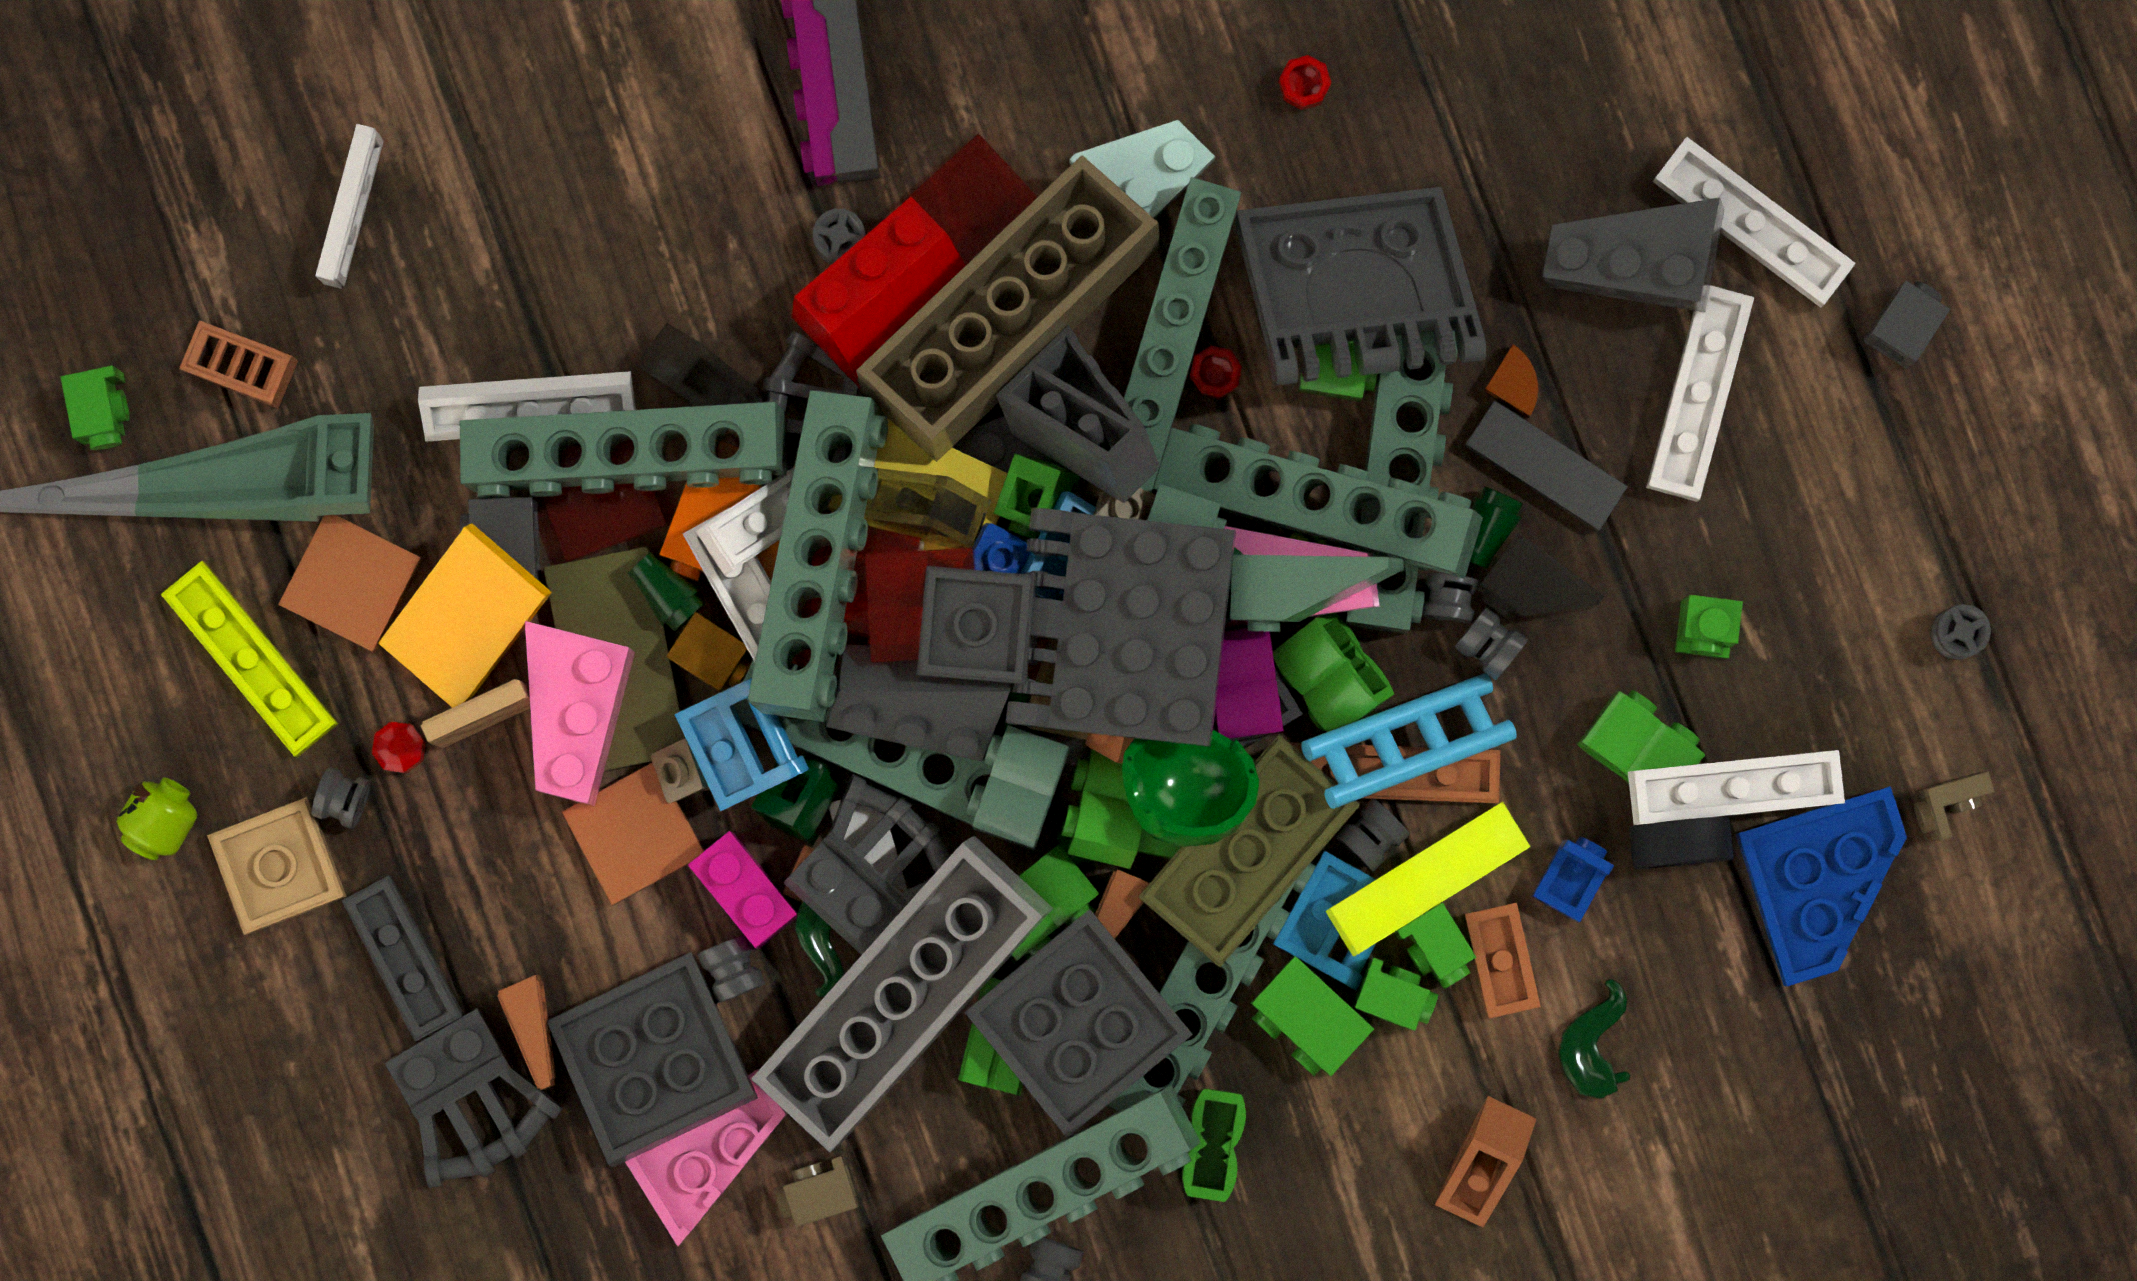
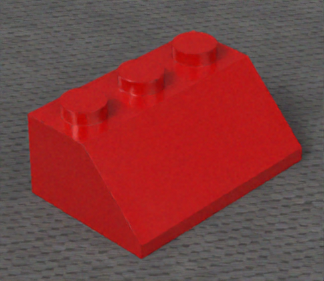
(877, 286)

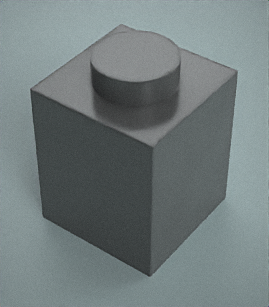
(1907, 323)

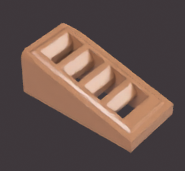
(275, 383)
(1120, 901)
(528, 1017)

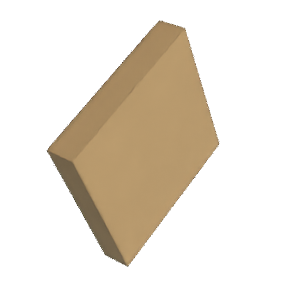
(477, 714)
(276, 866)

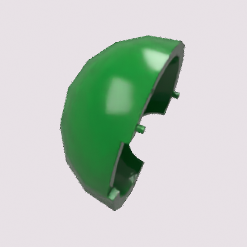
(1189, 791)

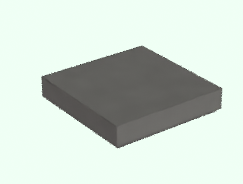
(976, 625)

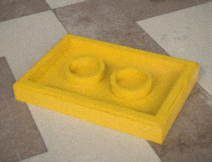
(464, 617)

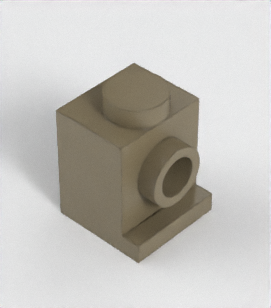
(817, 1193)

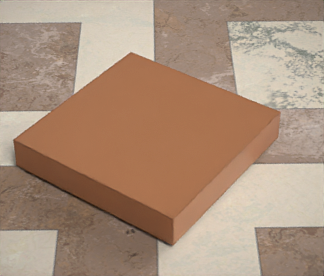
(350, 581)
(633, 835)

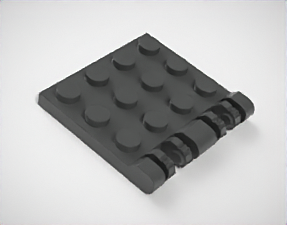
(1361, 276)
(1132, 629)

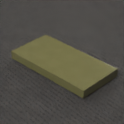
(604, 603)
(1227, 887)

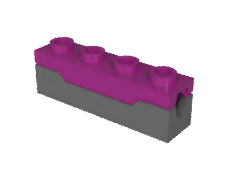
(833, 90)

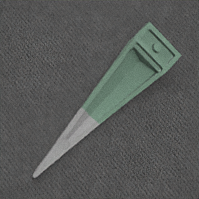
(274, 475)

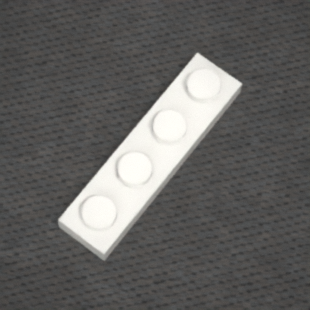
(1757, 223)
(1700, 395)
(448, 404)
(1736, 787)

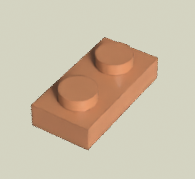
(1501, 960)

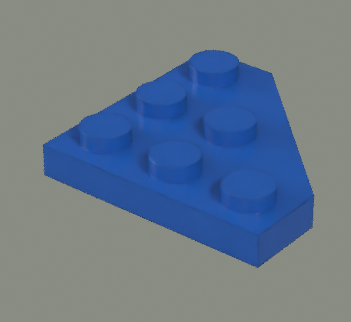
(1820, 878)

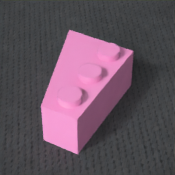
(573, 708)

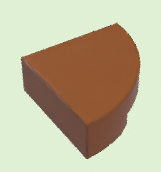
(1515, 382)

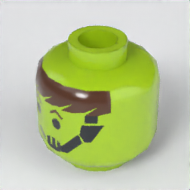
(156, 818)

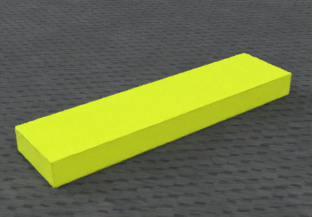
(249, 659)
(1427, 879)

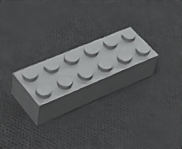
(902, 993)

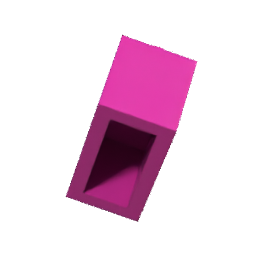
(743, 890)

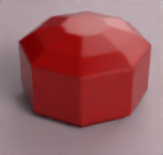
(1304, 82)
(1215, 372)
(398, 747)

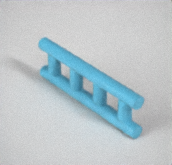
(1396, 768)

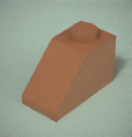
(1486, 1161)

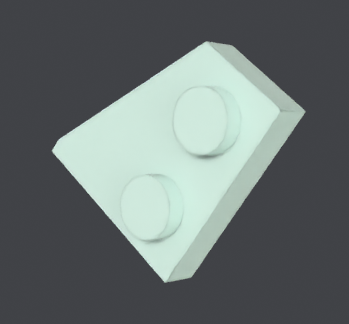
(1152, 164)

